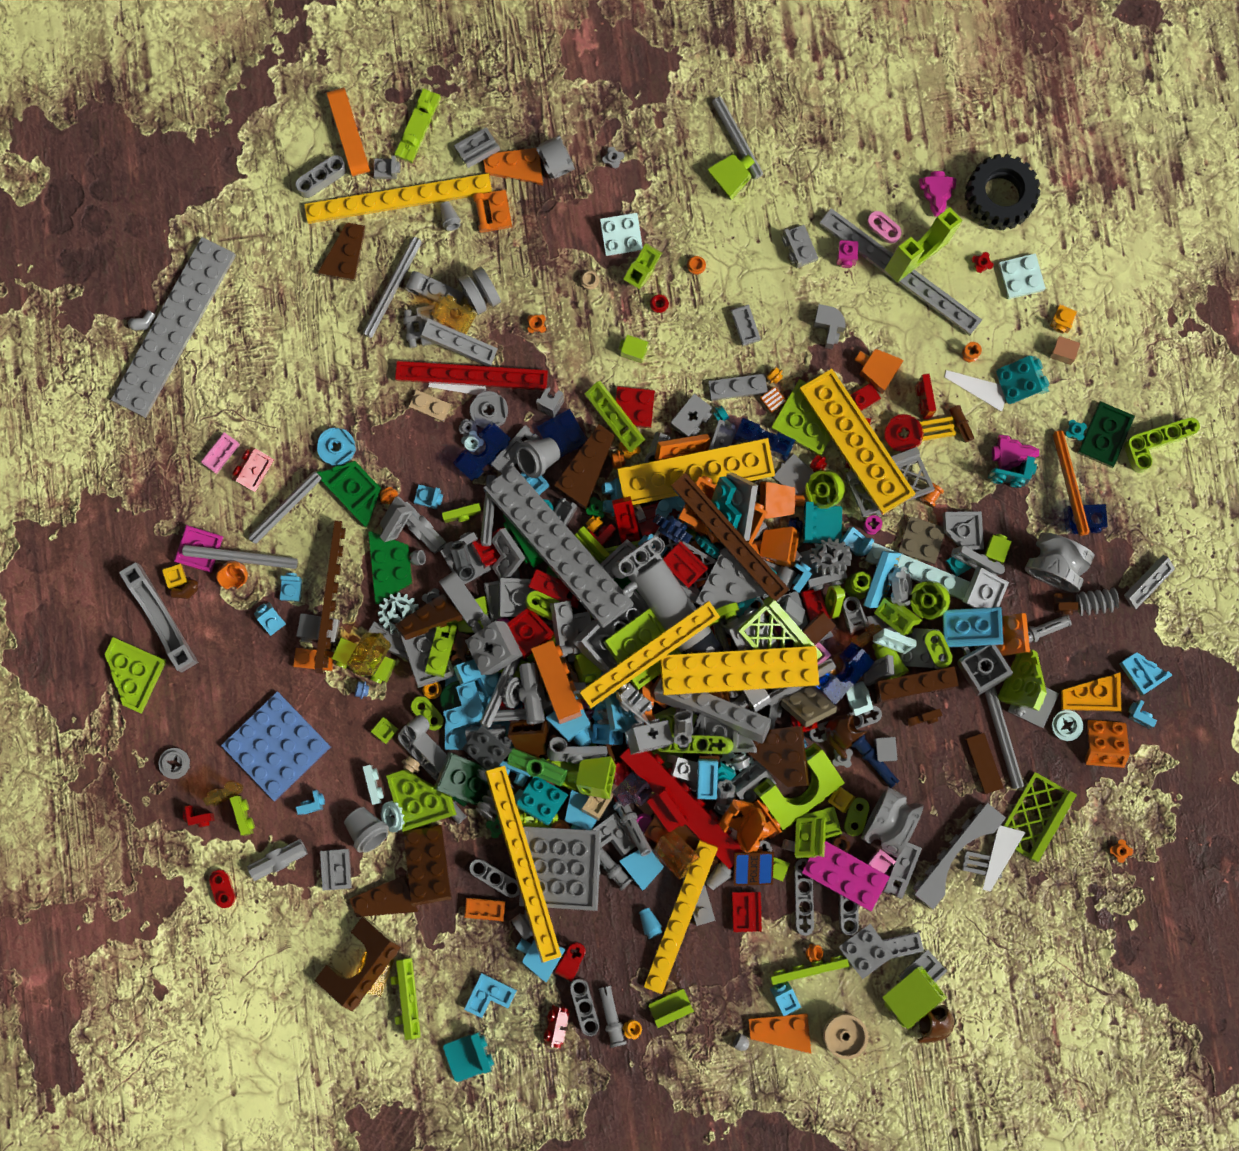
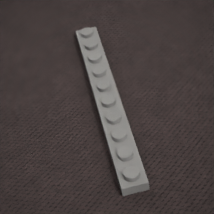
(913, 282)

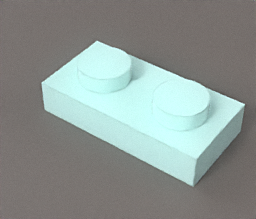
(375, 792)

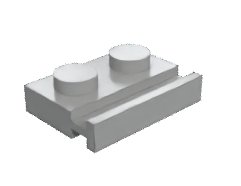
(477, 147)
(335, 869)
(929, 963)

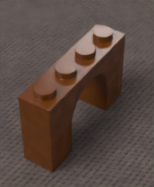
(915, 684)
(380, 952)

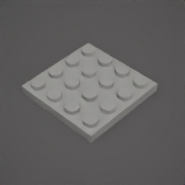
(566, 866)

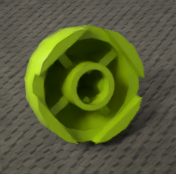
(825, 489)
(930, 599)

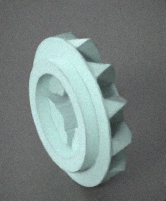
(1076, 727)
(392, 808)

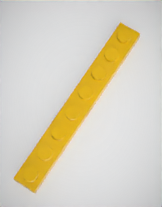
(649, 654)
(680, 918)

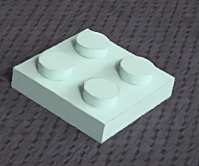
(1021, 276)

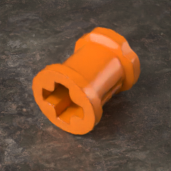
(977, 352)
(930, 498)

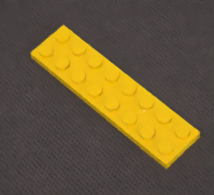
(857, 441)
(653, 479)
(739, 670)

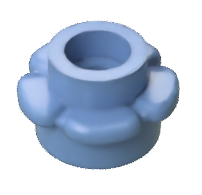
(361, 689)

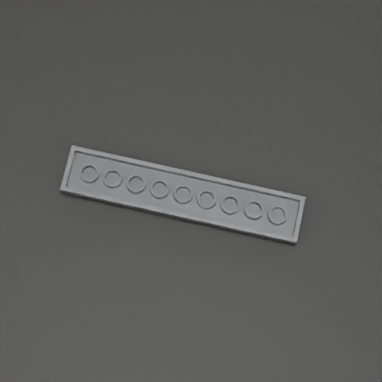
(173, 327)
(558, 547)

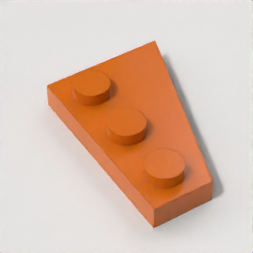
(515, 164)
(784, 1031)

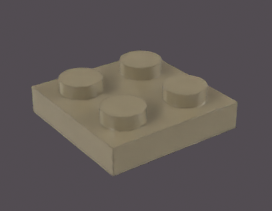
(921, 540)
(808, 706)

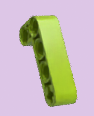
(1162, 440)
(694, 745)

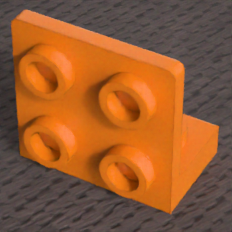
(1107, 744)

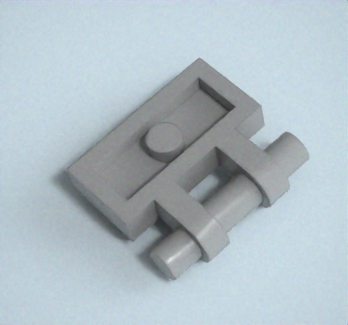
(423, 314)

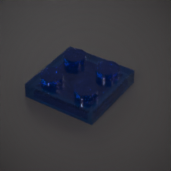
(564, 431)

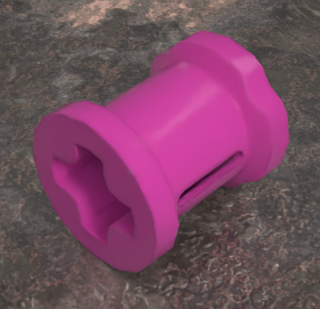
(877, 521)

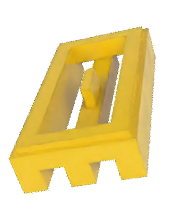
(938, 421)

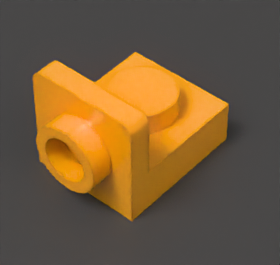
(1063, 319)

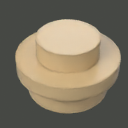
(589, 280)
(411, 765)

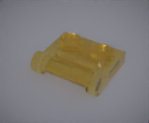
(219, 796)

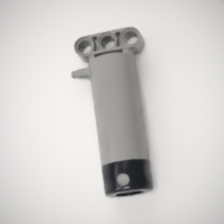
(663, 593)

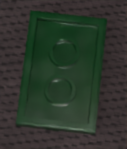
(1106, 434)
(462, 779)

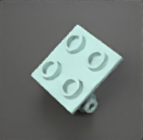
(621, 234)

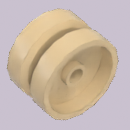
(836, 1027)

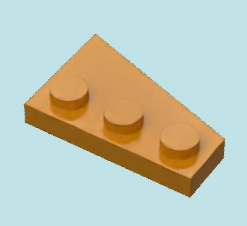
(1096, 695)

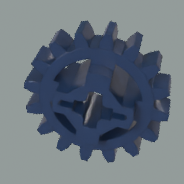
(672, 528)

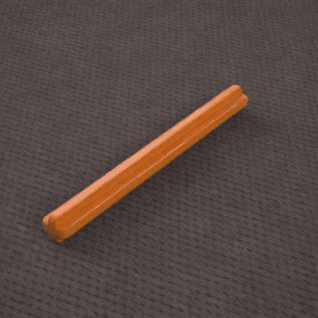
(1071, 483)

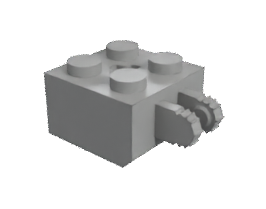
(492, 646)
(987, 656)

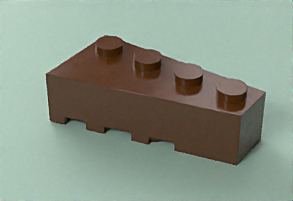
(585, 469)

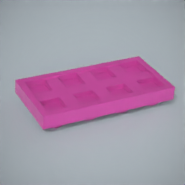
(847, 876)

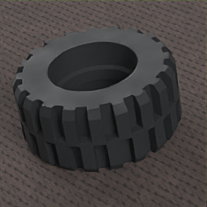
(1010, 170)

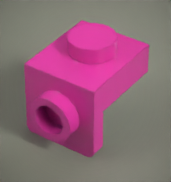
(847, 253)

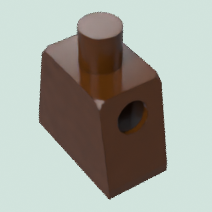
(529, 737)

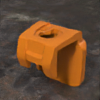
(749, 827)

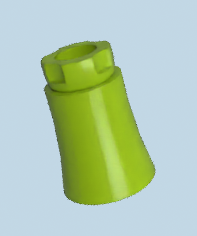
(854, 589)
(899, 667)

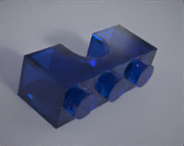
(779, 444)
(473, 464)
(856, 663)

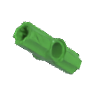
(547, 771)

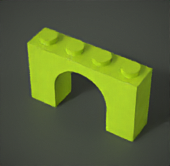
(912, 253)
(823, 782)

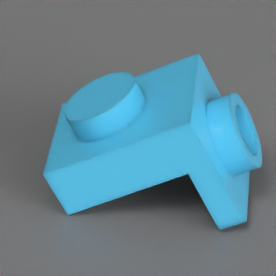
(857, 542)
(269, 618)

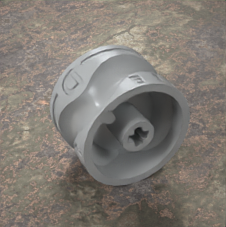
(1060, 562)
(892, 822)

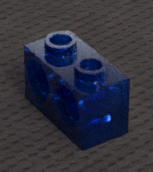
(1098, 510)

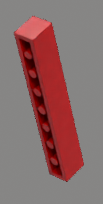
(700, 819)

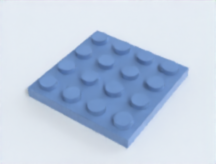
(276, 746)

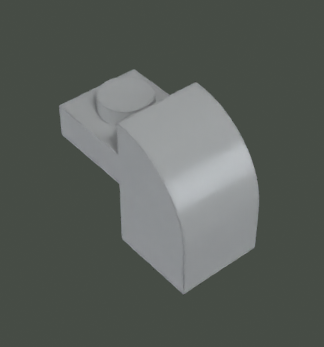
(832, 320)

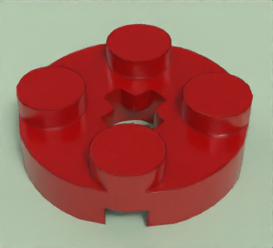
(895, 427)

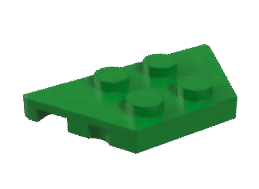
(353, 489)
(389, 566)

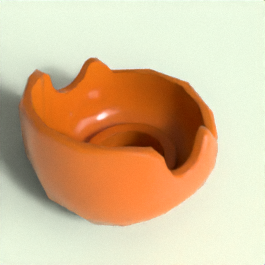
(232, 575)

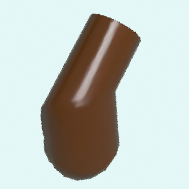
(187, 592)

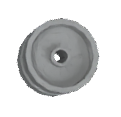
(479, 290)

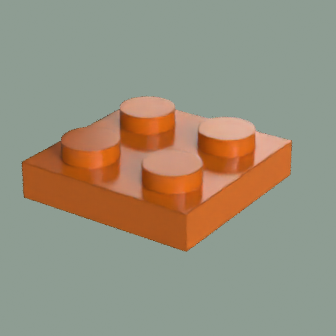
(1014, 635)

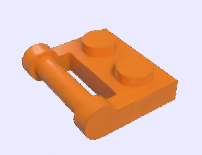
(499, 211)

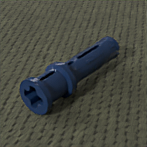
(869, 753)

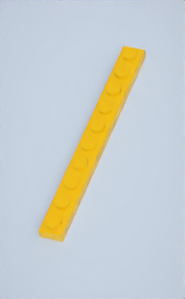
(397, 198)
(523, 864)

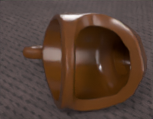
(842, 733)
(936, 1029)

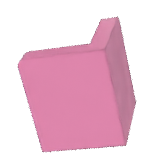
(881, 861)

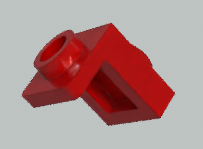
(200, 820)

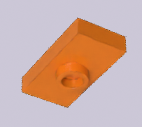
(484, 909)

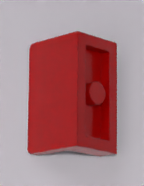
(667, 810)

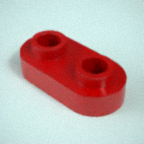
(222, 888)

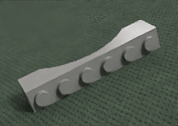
(153, 606)
(738, 718)
(932, 888)

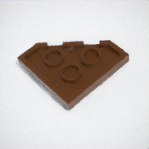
(784, 755)

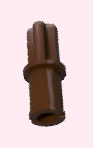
(961, 423)

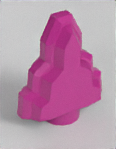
(937, 190)
(1011, 452)

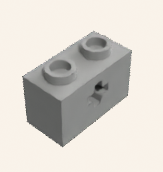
(694, 406)
(658, 737)

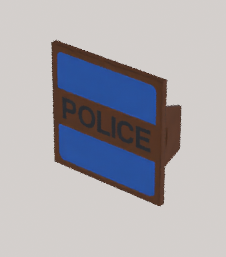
(753, 868)

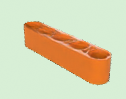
(348, 131)

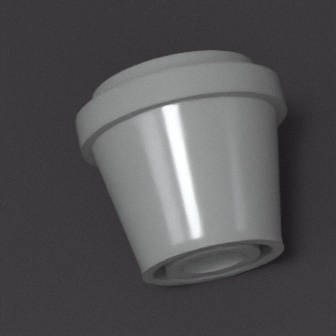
(537, 456)
(365, 830)

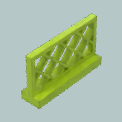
(782, 620)
(1053, 821)

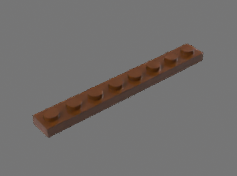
(729, 537)
(329, 604)

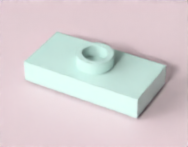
(894, 641)

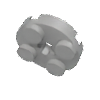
(480, 404)
(901, 586)

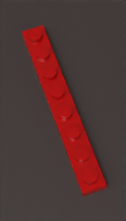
(471, 375)

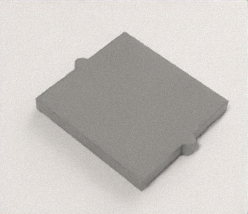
(794, 474)

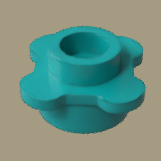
(1070, 433)

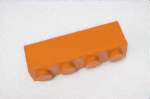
(556, 682)

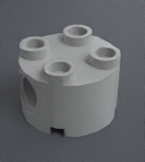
(556, 156)

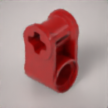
(569, 964)

